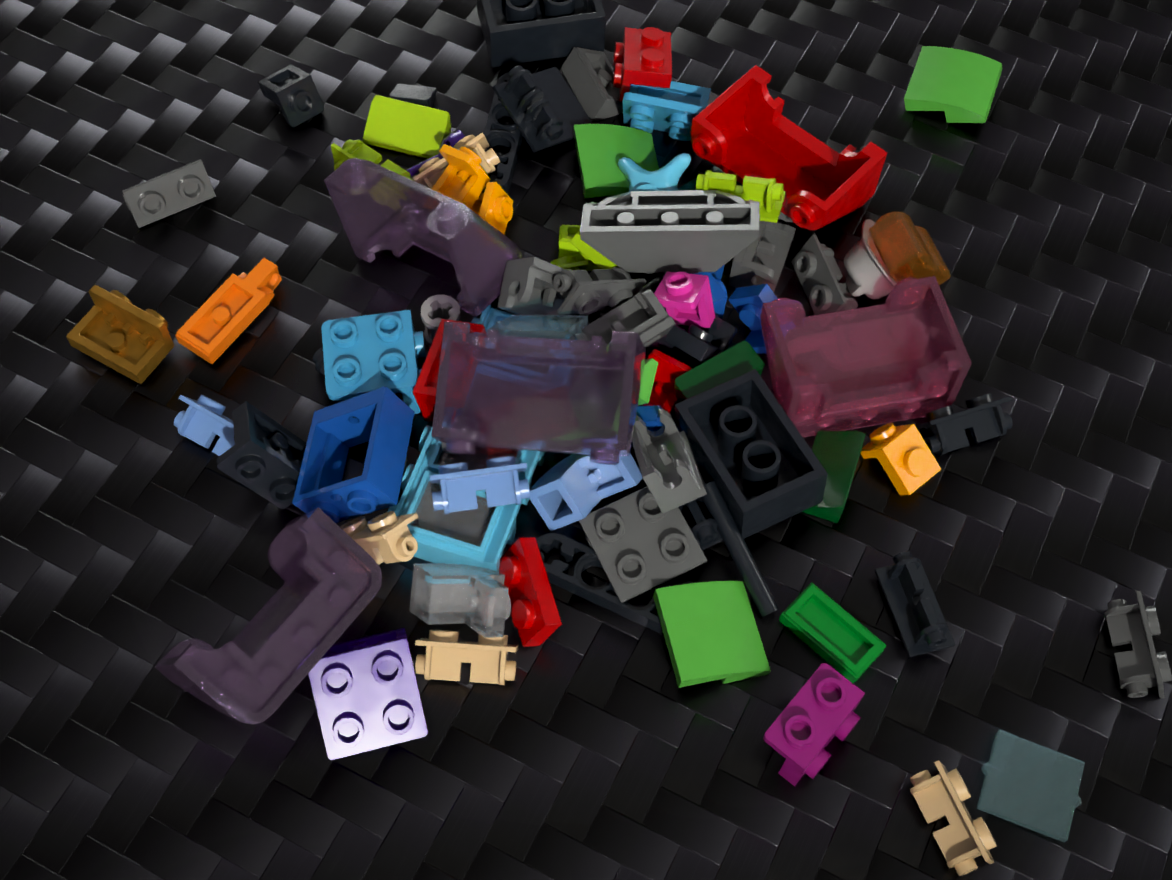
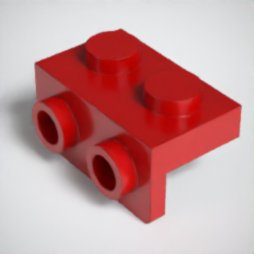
(642, 59)

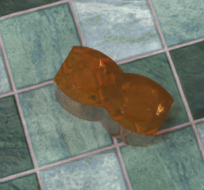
(907, 249)

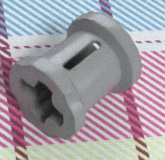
(435, 309)

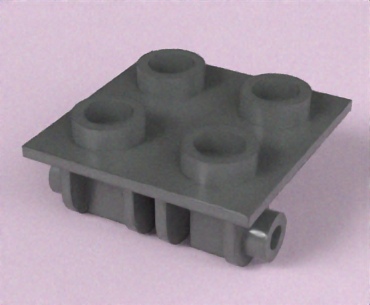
(640, 543)

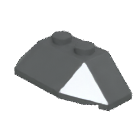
(670, 229)

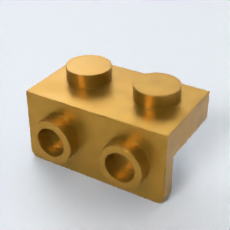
(122, 335)

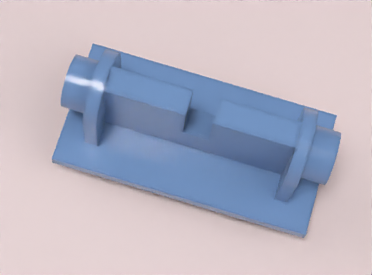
(203, 422)
(498, 481)

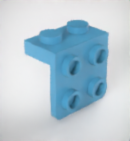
(664, 108)
(372, 354)

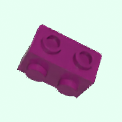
(811, 721)

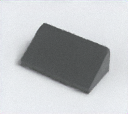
(592, 83)

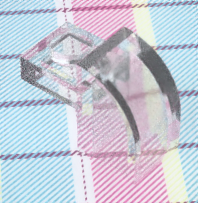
(461, 595)

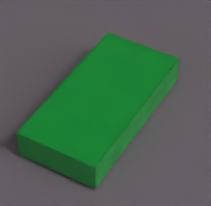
(832, 633)

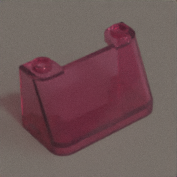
(865, 361)

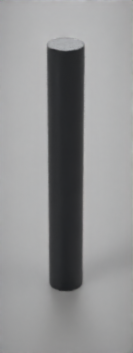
(739, 550)

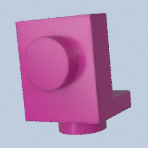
(687, 298)

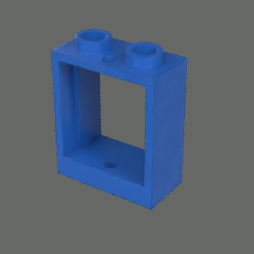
(380, 420)

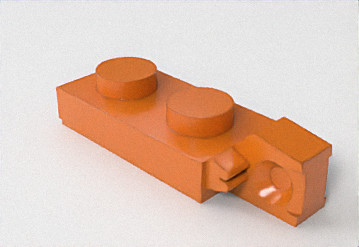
(229, 311)

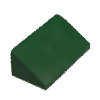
(718, 370)
(839, 456)

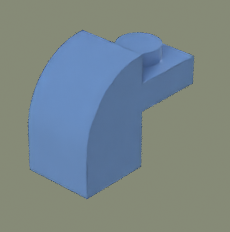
(577, 486)

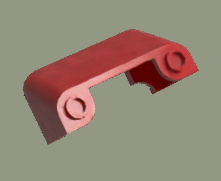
(751, 137)

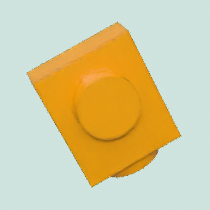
(463, 177)
(494, 206)
(902, 456)

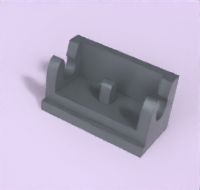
(764, 257)
(530, 288)
(639, 314)
(667, 463)

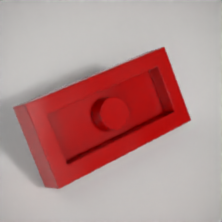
(530, 592)

